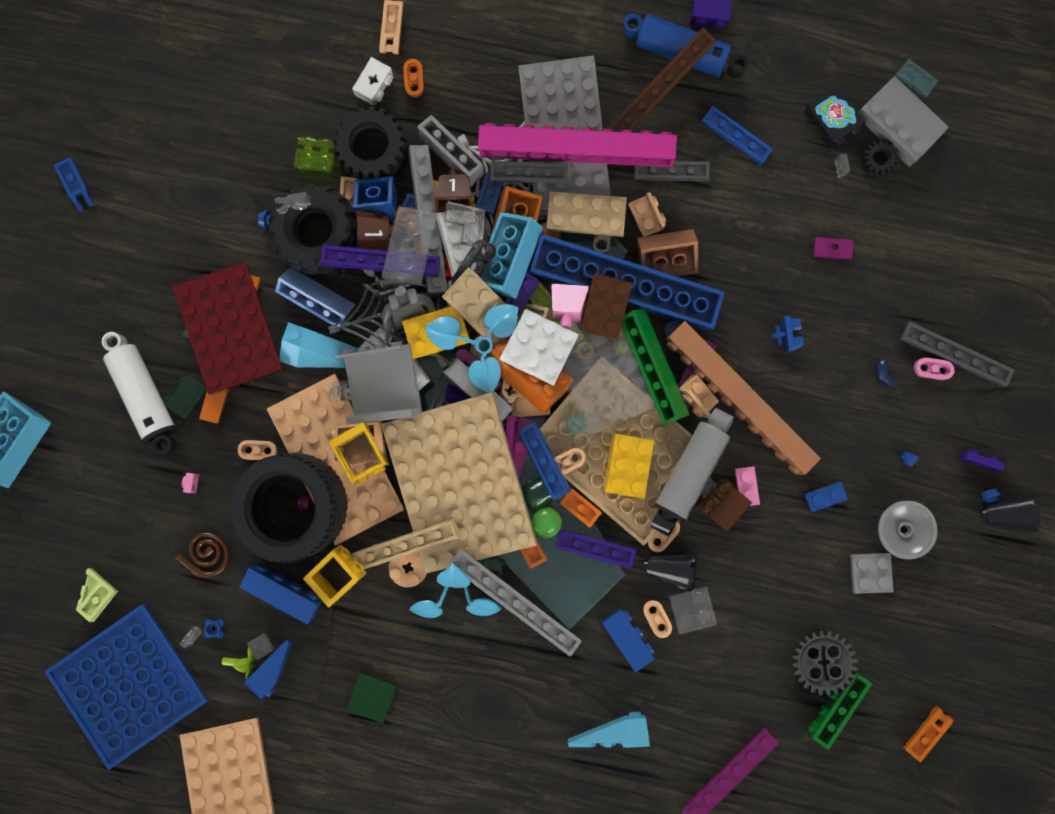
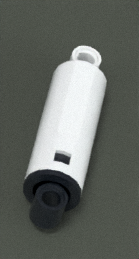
(139, 393)

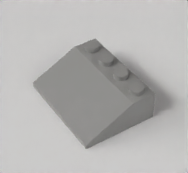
(902, 120)

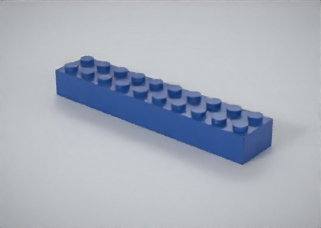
(650, 289)

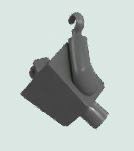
(403, 306)

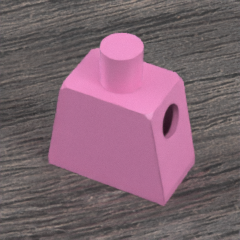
(569, 303)

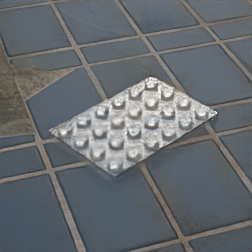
(606, 381)

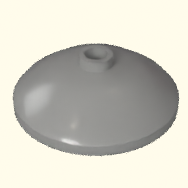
(919, 533)

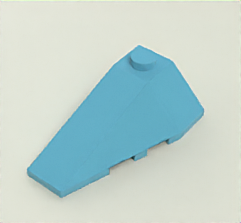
(626, 730)

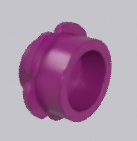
(305, 503)

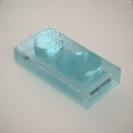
(916, 78)

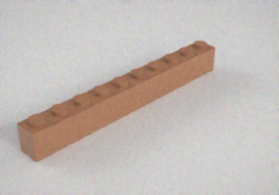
(742, 399)

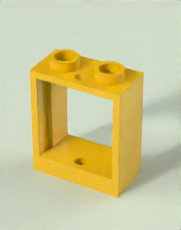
(346, 437)
(322, 587)

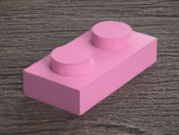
(747, 484)

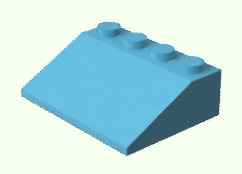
(19, 435)

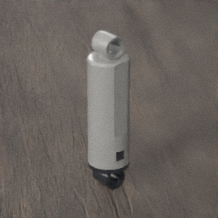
(692, 472)

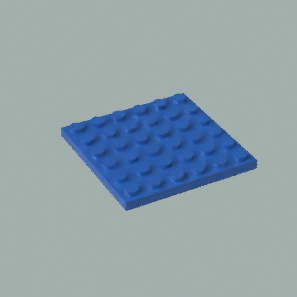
(126, 686)

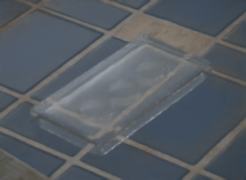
(409, 245)

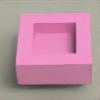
(190, 483)

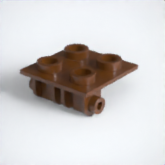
(724, 504)

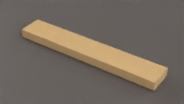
(407, 544)

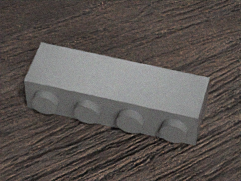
(450, 149)

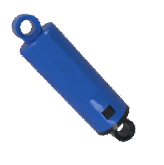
(668, 39)

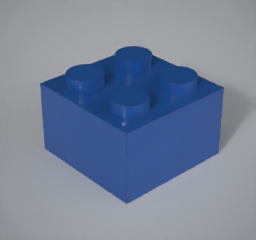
(376, 196)

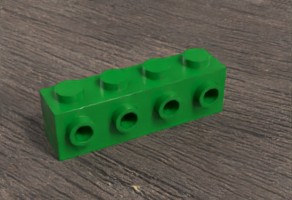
(838, 711)

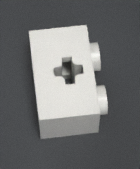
(373, 72)

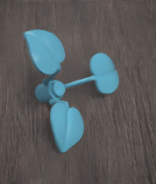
(484, 373)
(455, 578)

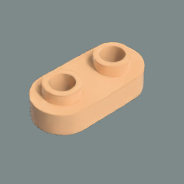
(258, 449)
(566, 462)
(665, 541)
(657, 618)

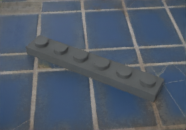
(957, 354)

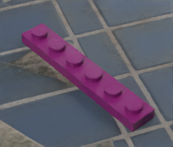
(731, 774)

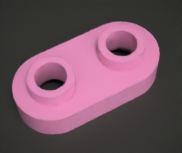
(933, 368)

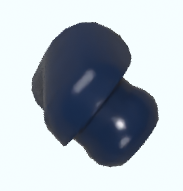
(882, 373)

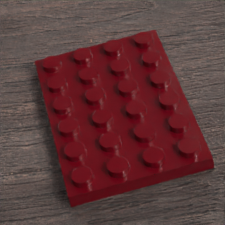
(227, 328)

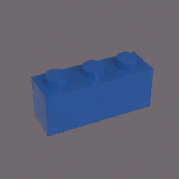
(628, 639)

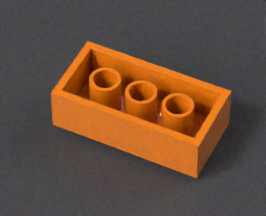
(536, 391)

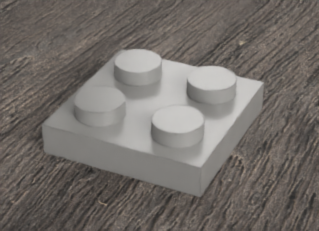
(871, 573)

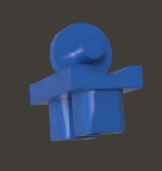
(790, 342)

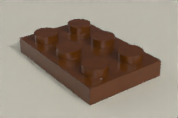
(605, 306)

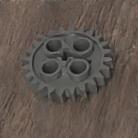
(843, 661)

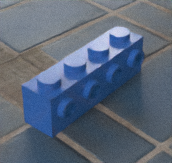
(281, 592)

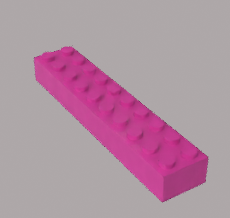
(577, 145)

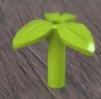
(241, 665)

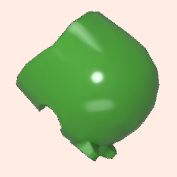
(546, 522)

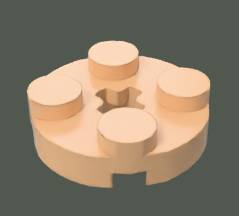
(411, 578)

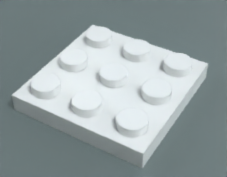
(539, 347)

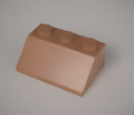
(669, 252)

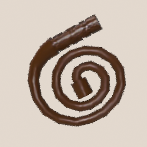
(193, 568)

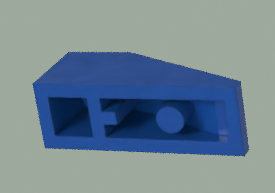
(267, 676)

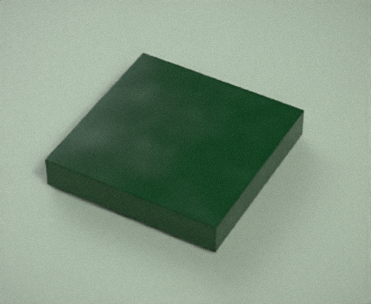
(371, 697)

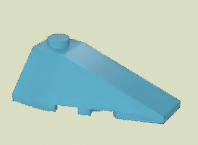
(310, 349)

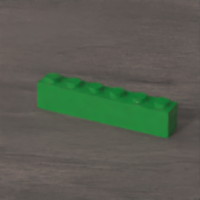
(654, 366)

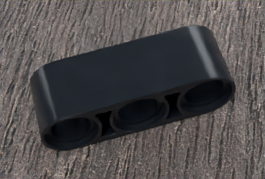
(475, 255)

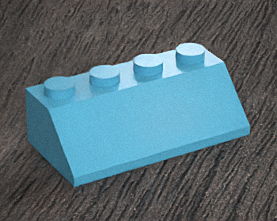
(515, 243)

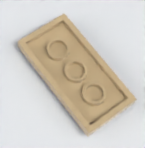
(586, 214)
(472, 300)

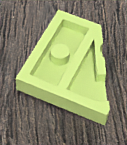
(94, 596)

